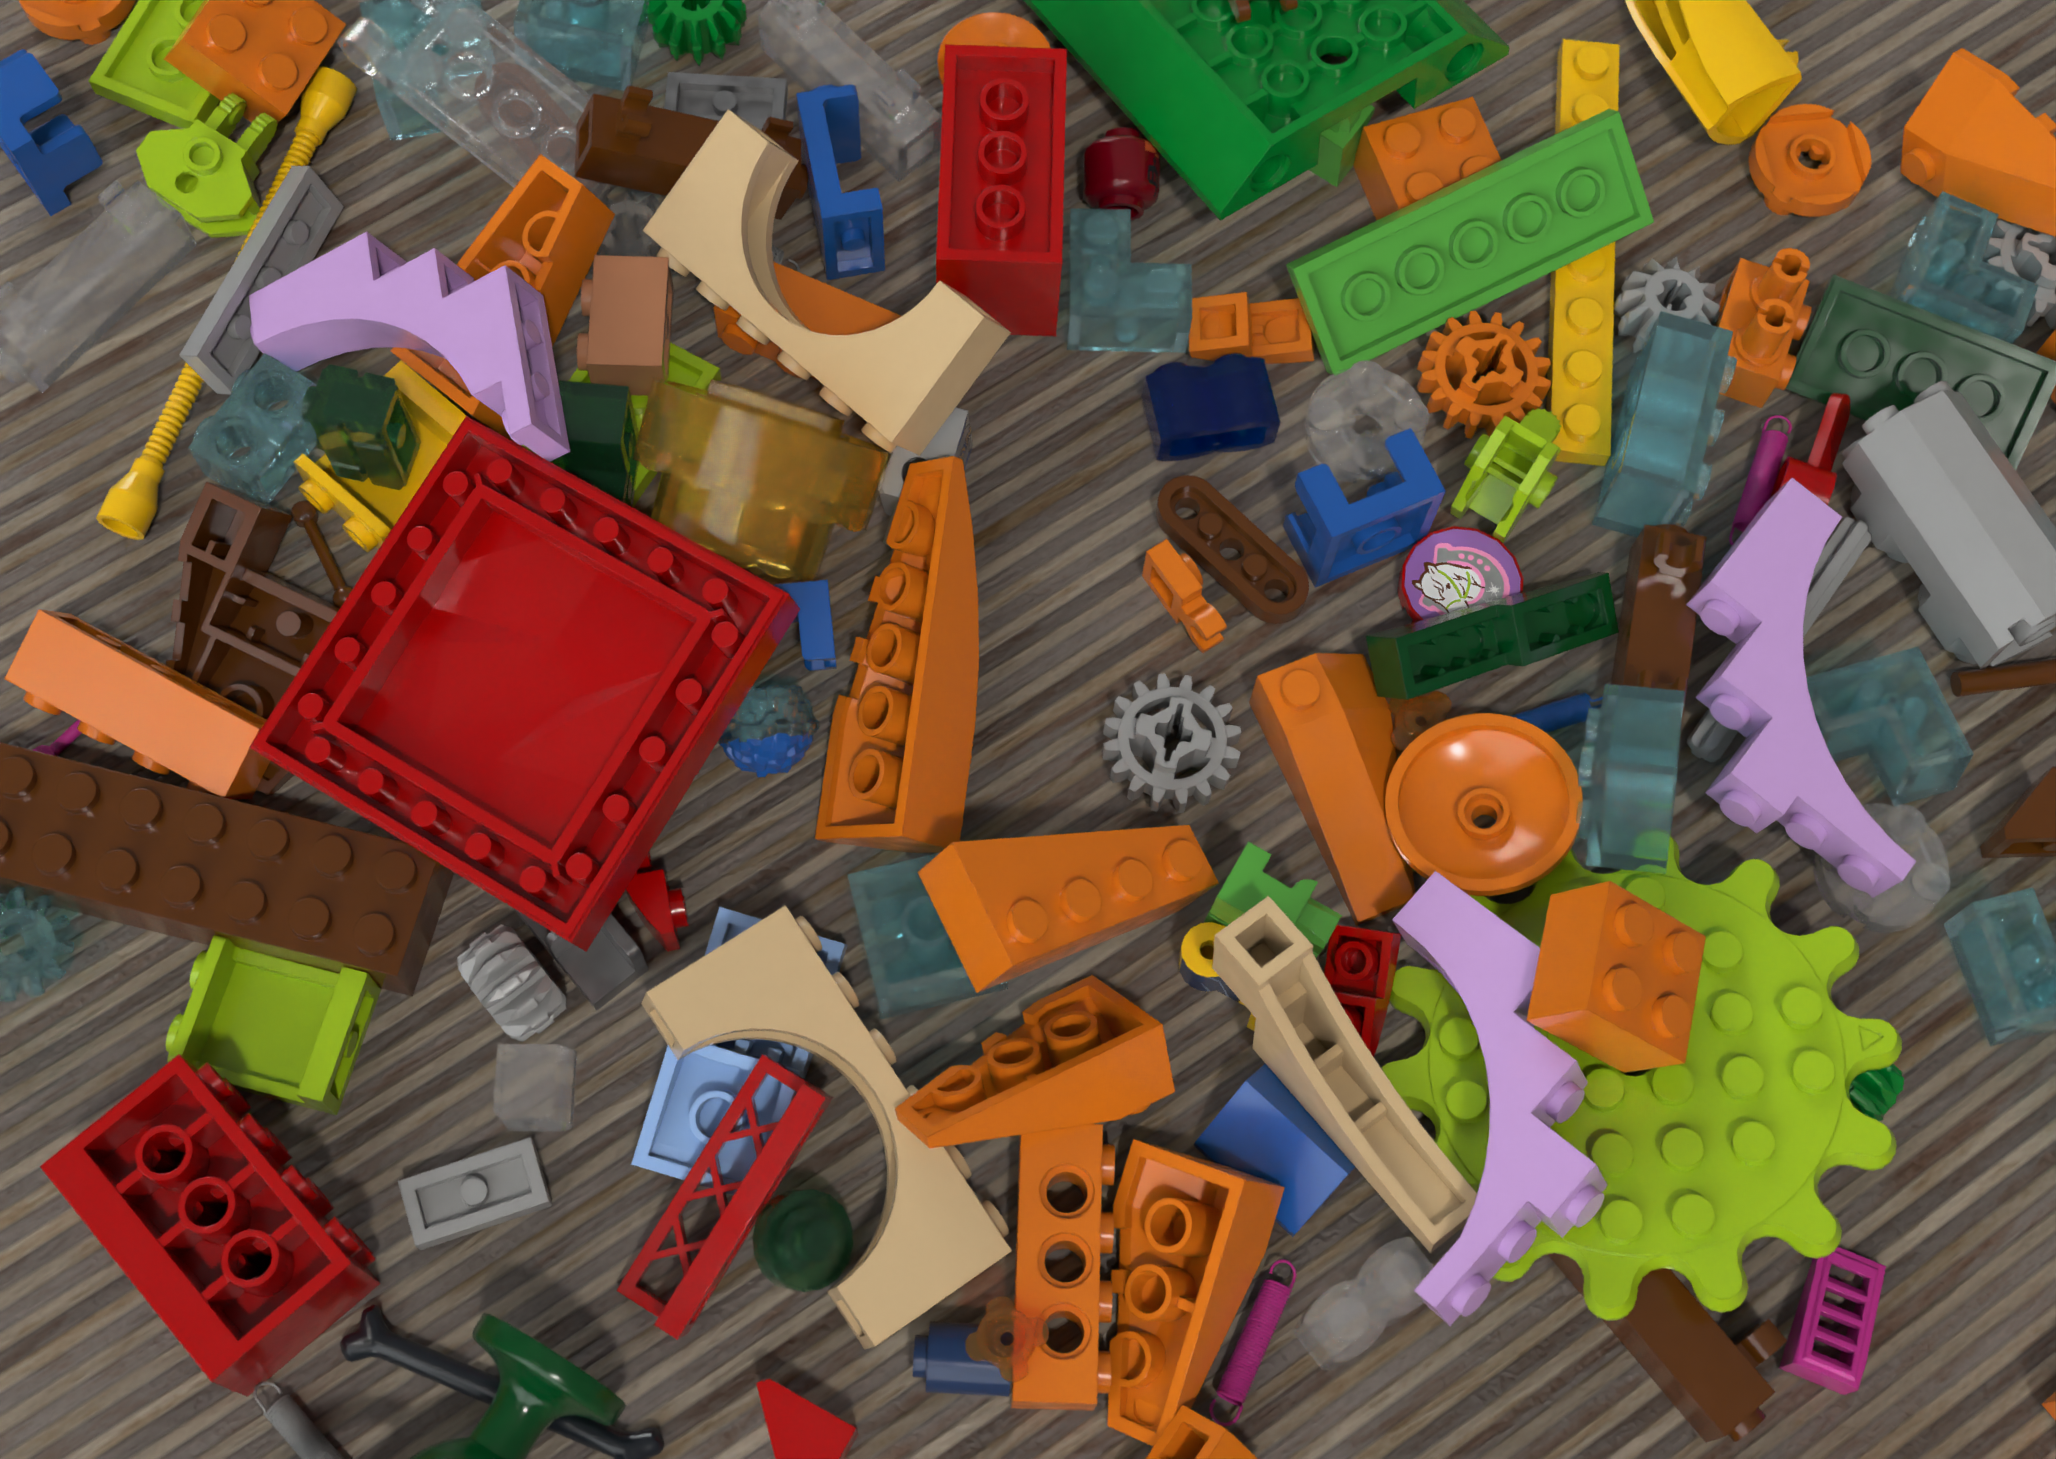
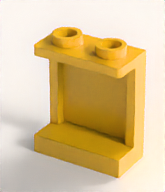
(375, 509)

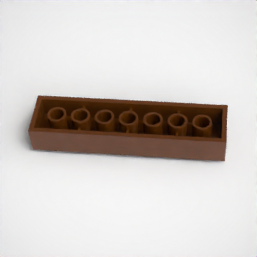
(216, 868)

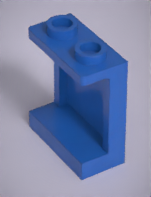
(847, 222)

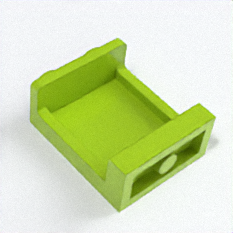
(274, 1024)

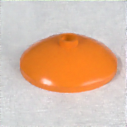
(1478, 769)

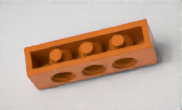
(1045, 1159)

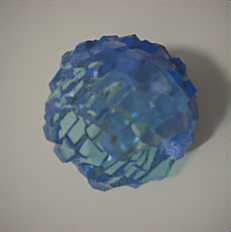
(770, 730)

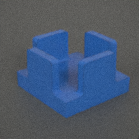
(53, 152)

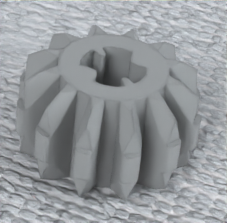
(1665, 291)
(511, 983)

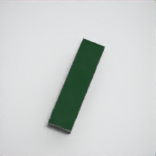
(1491, 635)

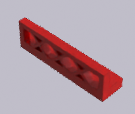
(741, 1213)

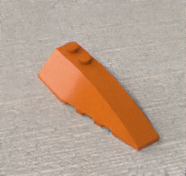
(910, 717)

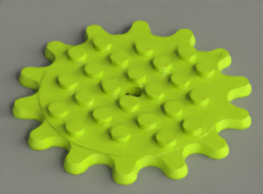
(1693, 1149)

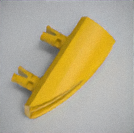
(1719, 61)

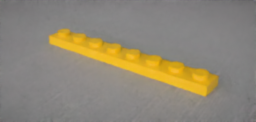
(1584, 289)

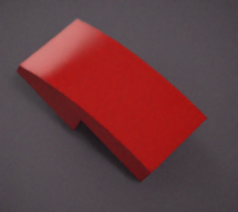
(657, 905)
(1362, 976)

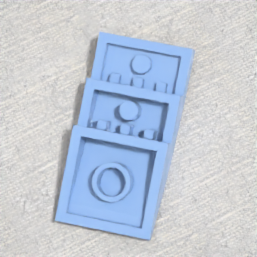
(700, 1087)

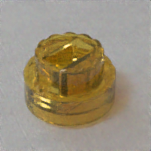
(756, 474)

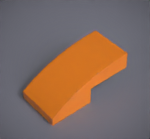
(1260, 329)

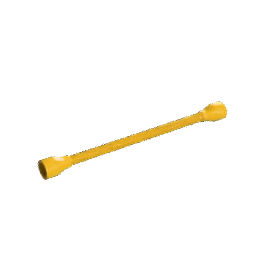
(134, 497)

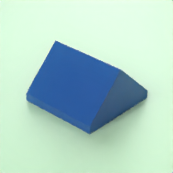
(1277, 1140)

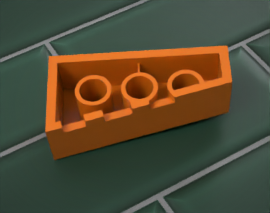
(546, 237)
(1050, 896)

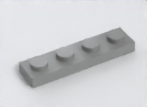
(279, 244)

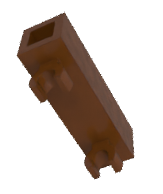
(652, 146)
(1654, 618)
(1691, 1355)

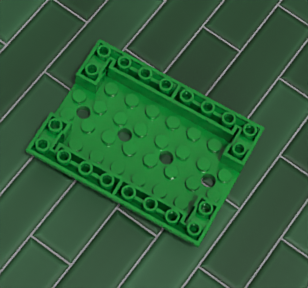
(1249, 98)

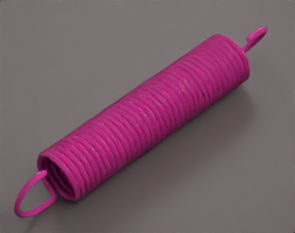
(1761, 475)
(1253, 1342)

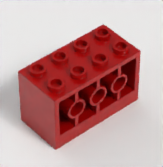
(1003, 182)
(198, 1213)

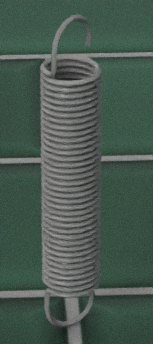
(297, 1428)

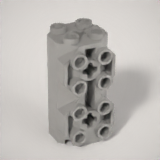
(1962, 520)

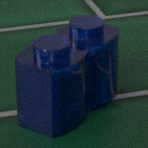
(1210, 407)

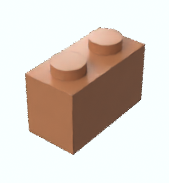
(627, 322)

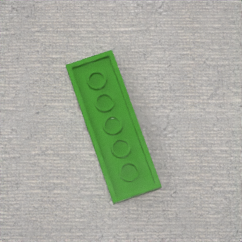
(1471, 242)

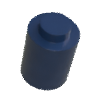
(947, 1366)

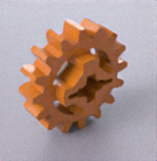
(1469, 353)

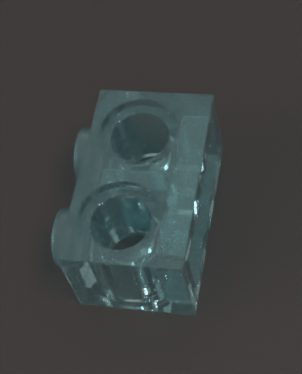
(243, 421)

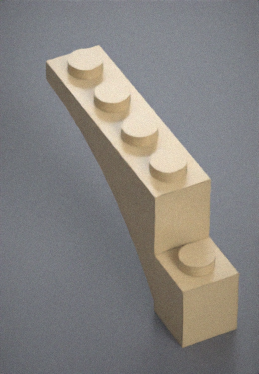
(1333, 1074)

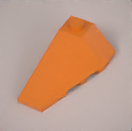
(1983, 145)
(1337, 760)
(1071, 1064)
(1184, 1268)

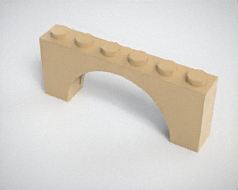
(894, 376)
(779, 990)

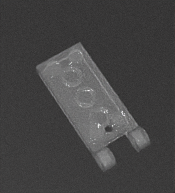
(483, 93)

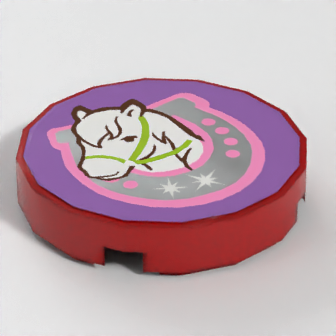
(1455, 572)

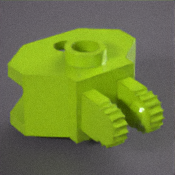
(206, 171)
(1510, 471)

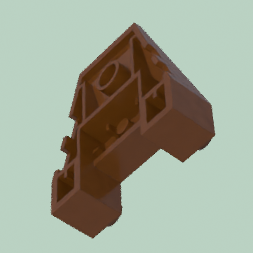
(233, 619)

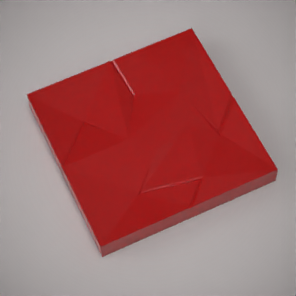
(527, 680)

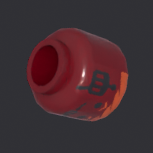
(1121, 172)

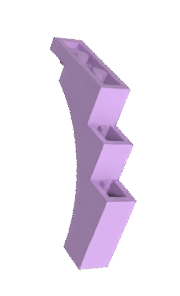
(373, 299)

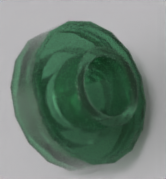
(802, 1240)

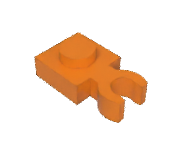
(1179, 588)

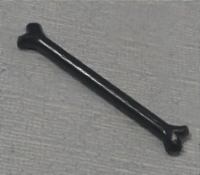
(378, 1341)

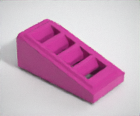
(1799, 1358)

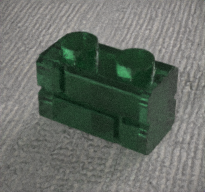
(362, 426)

